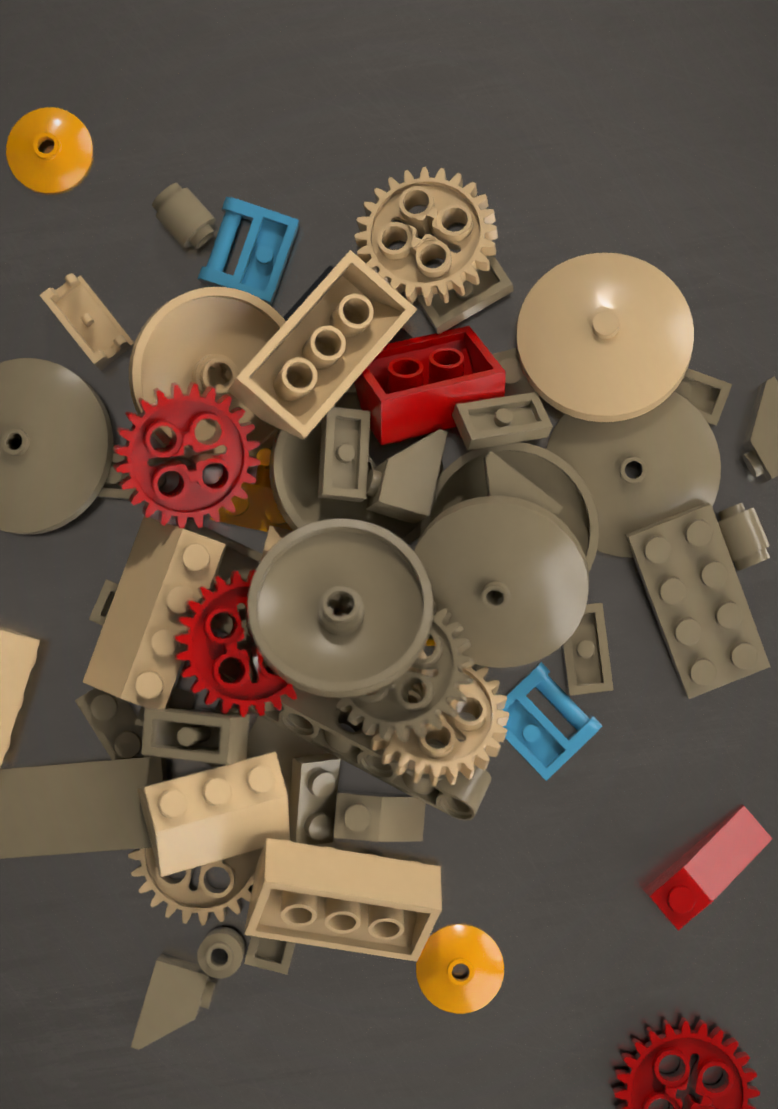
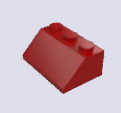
(421, 380)

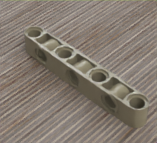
(318, 721)

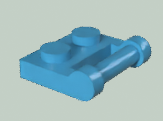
(262, 254)
(535, 734)

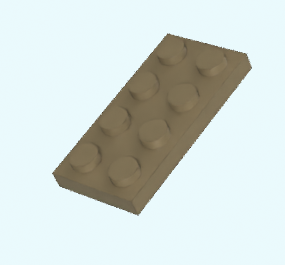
(698, 600)

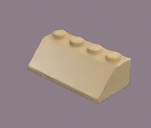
(322, 348)
(137, 640)
(343, 900)

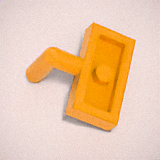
(260, 507)

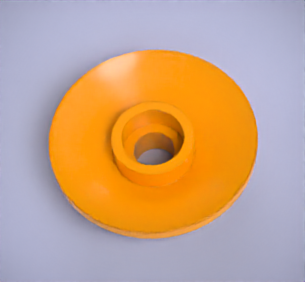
(63, 165)
(455, 946)

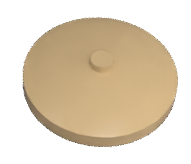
(605, 337)
(206, 341)

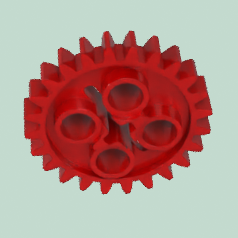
(181, 415)
(207, 651)
(647, 1084)

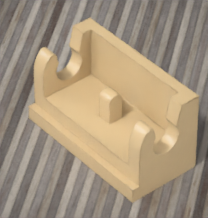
(88, 321)

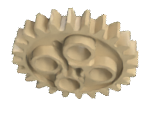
(445, 205)
(479, 735)
(204, 899)

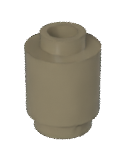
(184, 216)
(743, 536)
(229, 941)

